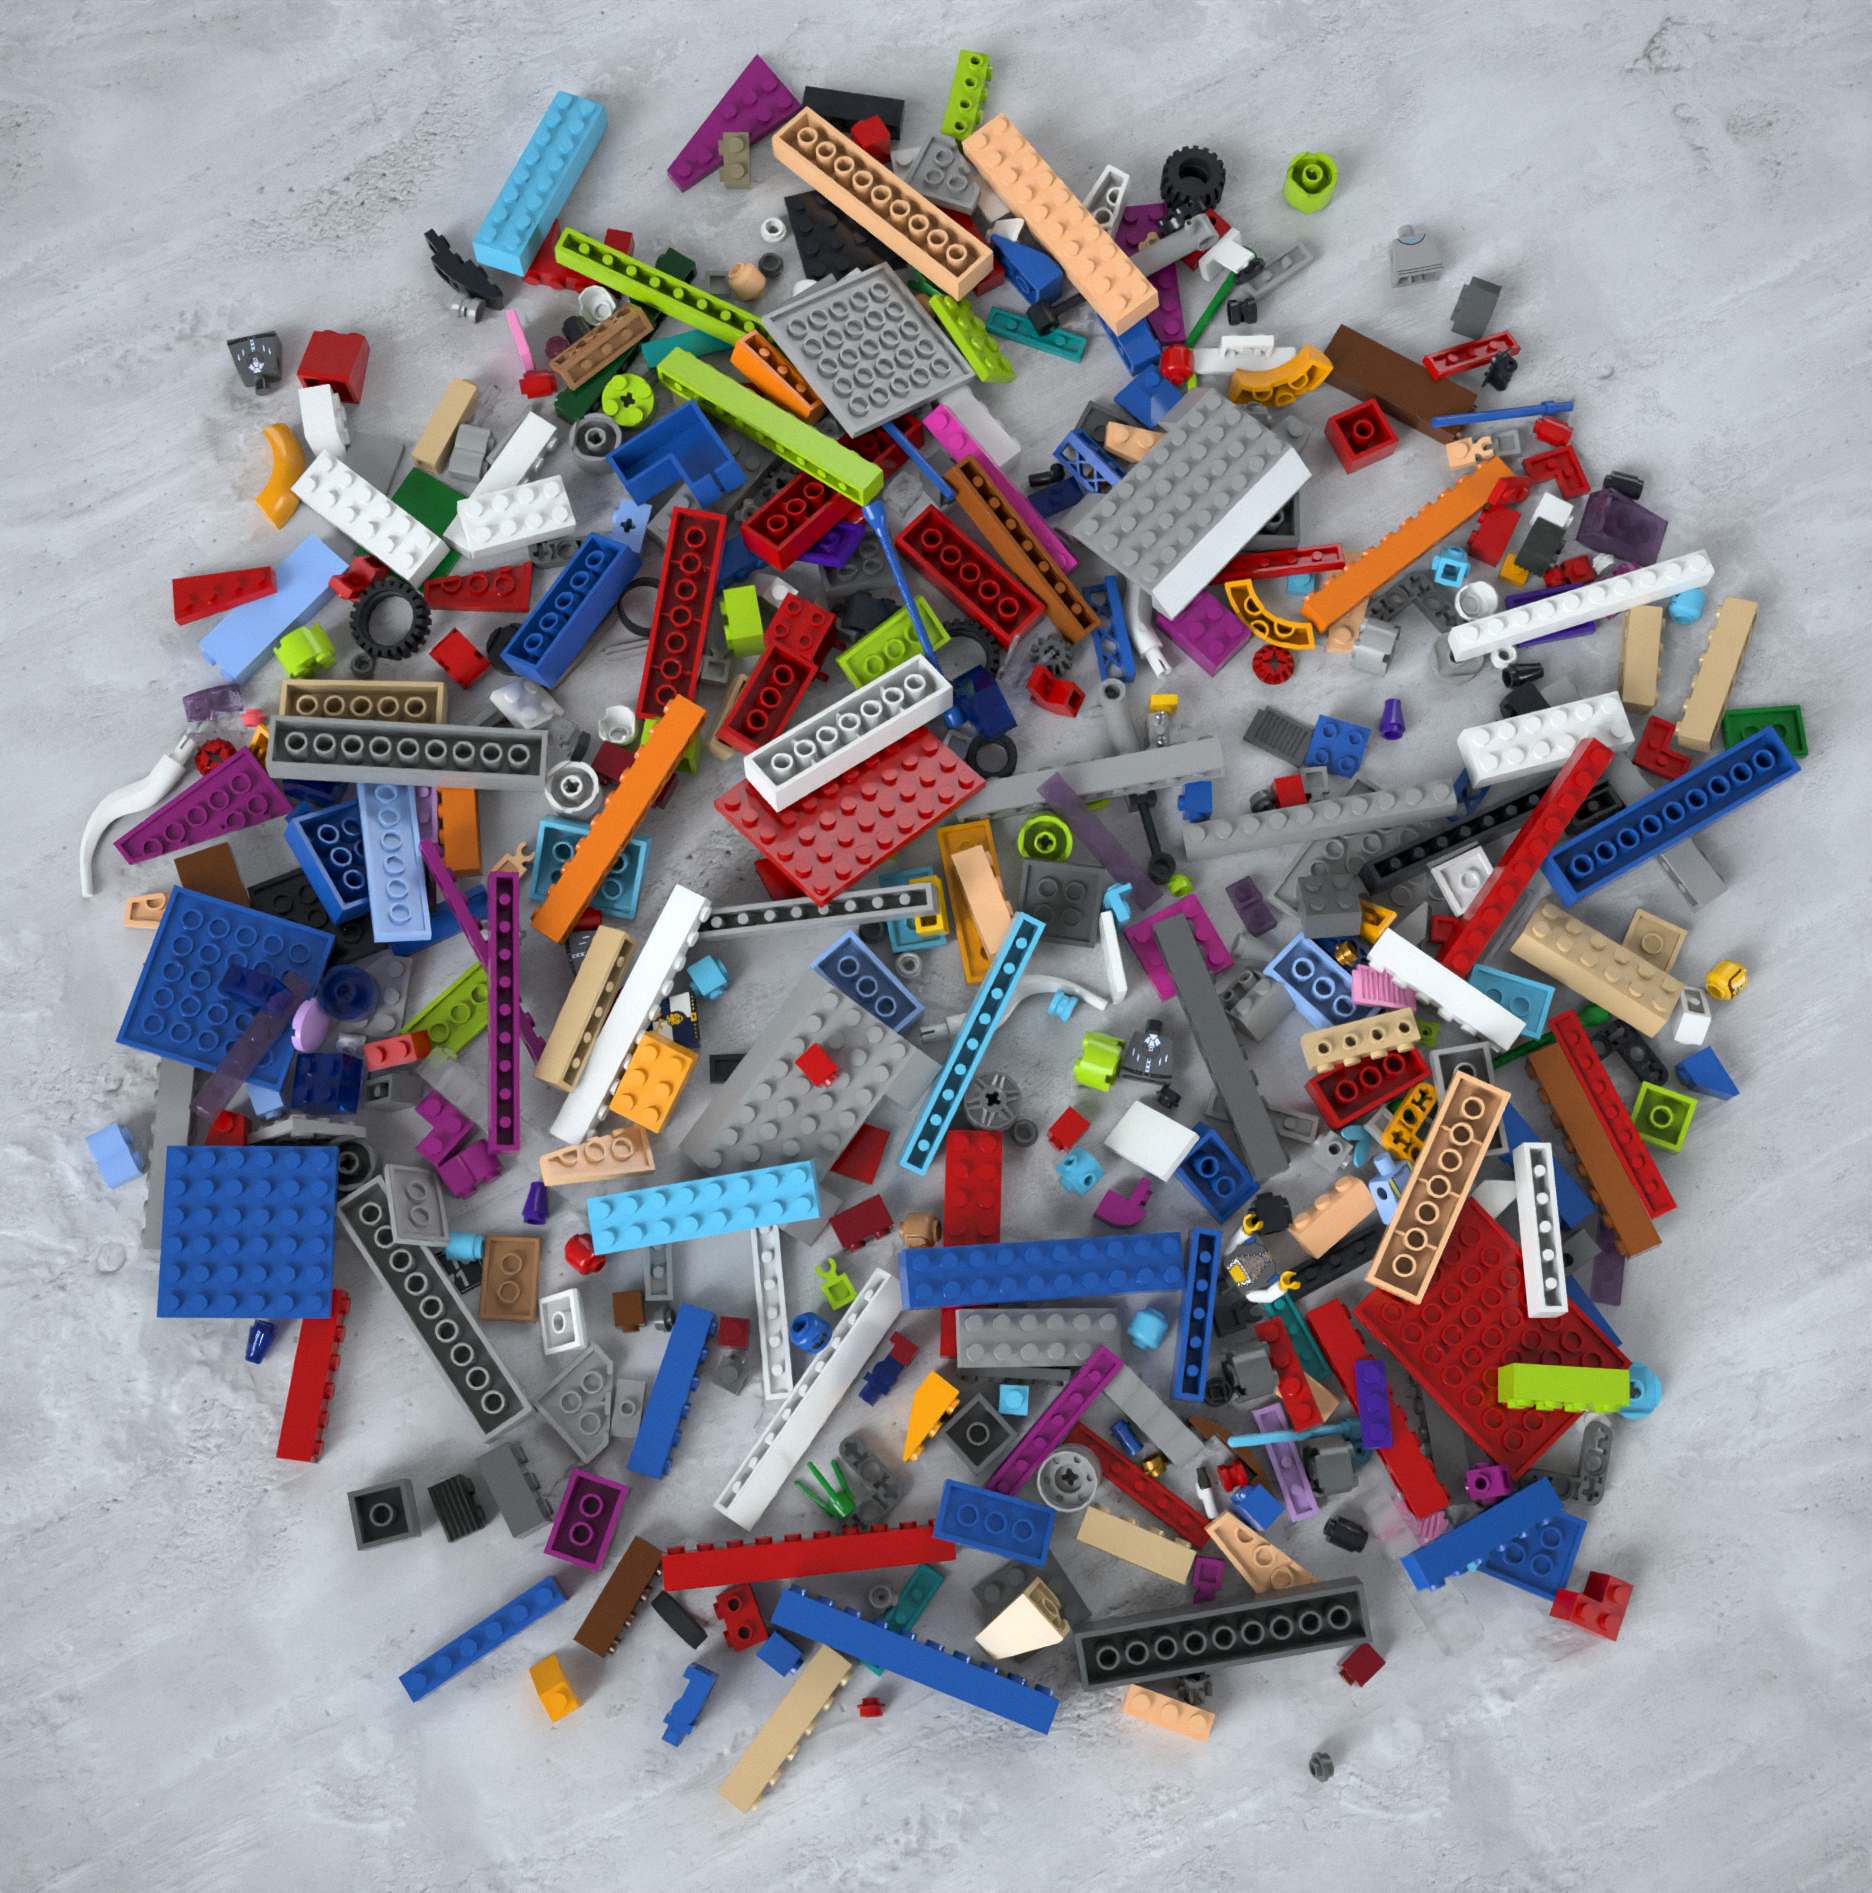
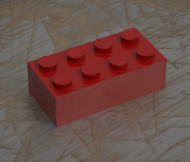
(767, 698)
(1359, 1089)

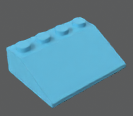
(621, 888)

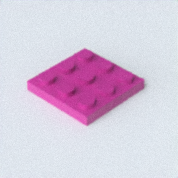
(1148, 955)

